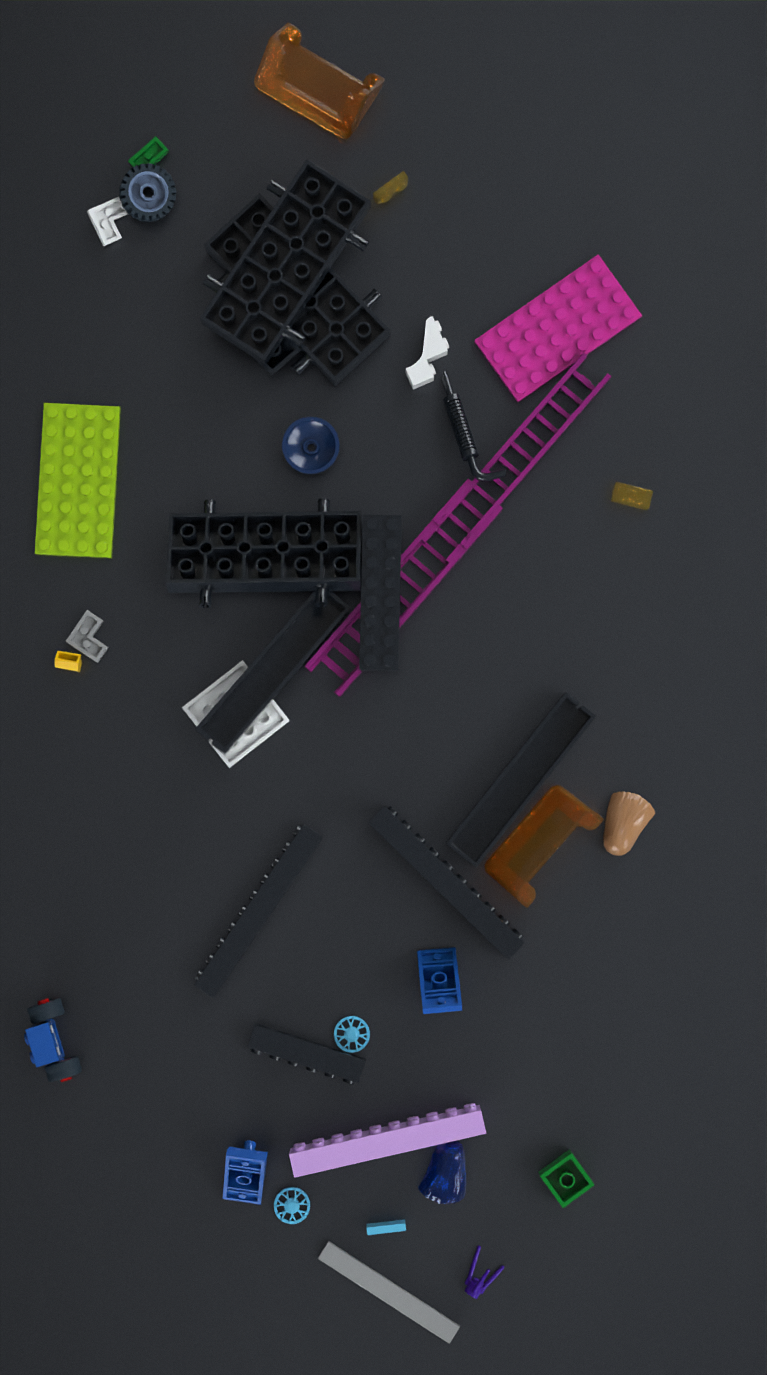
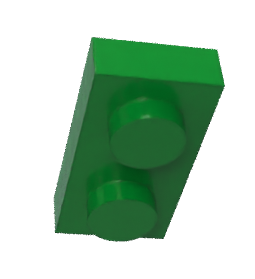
(150, 153)

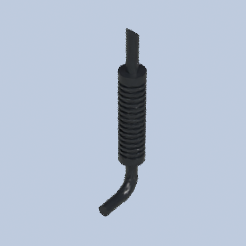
(463, 432)

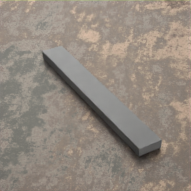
(389, 1292)

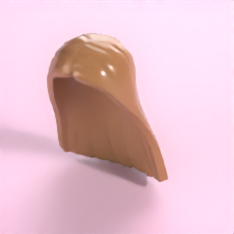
(625, 821)

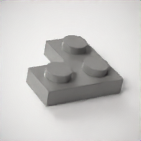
(83, 639)

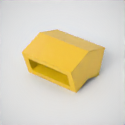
(68, 661)

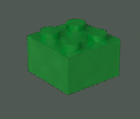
(566, 1178)

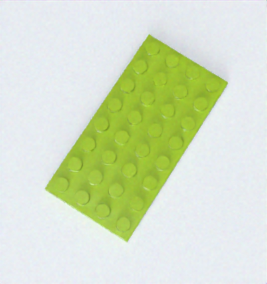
(77, 480)

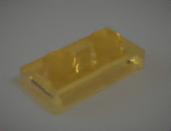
(396, 184)
(632, 496)

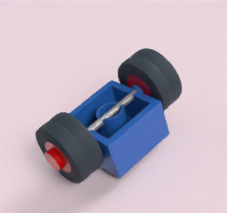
(46, 1041)

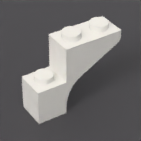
(433, 349)

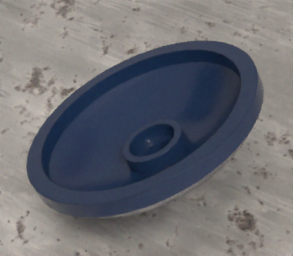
(310, 432)

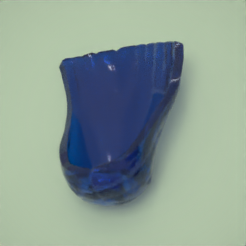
(446, 1174)

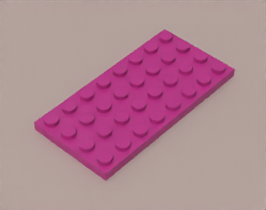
(558, 328)

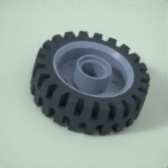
(158, 182)

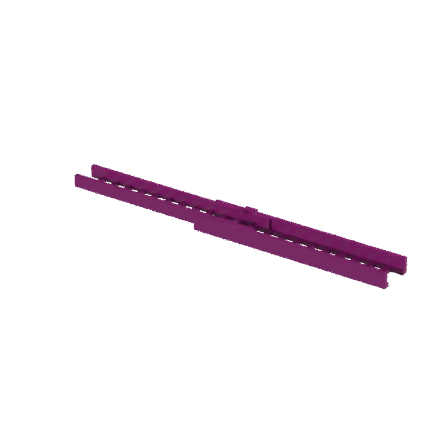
(446, 512)

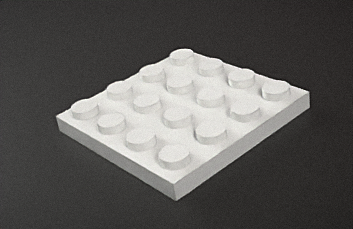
(264, 726)

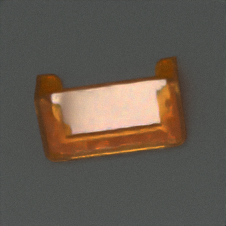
(314, 84)
(537, 840)

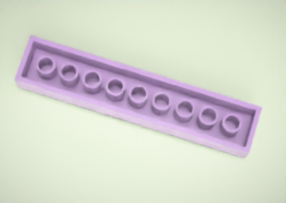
(386, 1140)

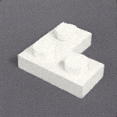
(103, 220)

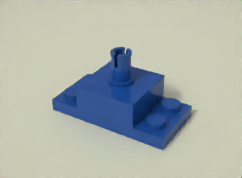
(439, 980)
(244, 1173)

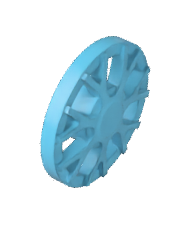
(351, 1034)
(291, 1205)

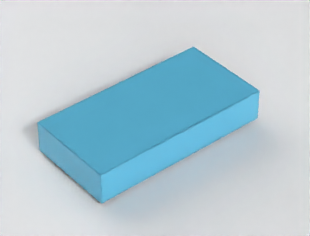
(386, 1227)

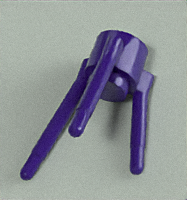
(476, 1286)

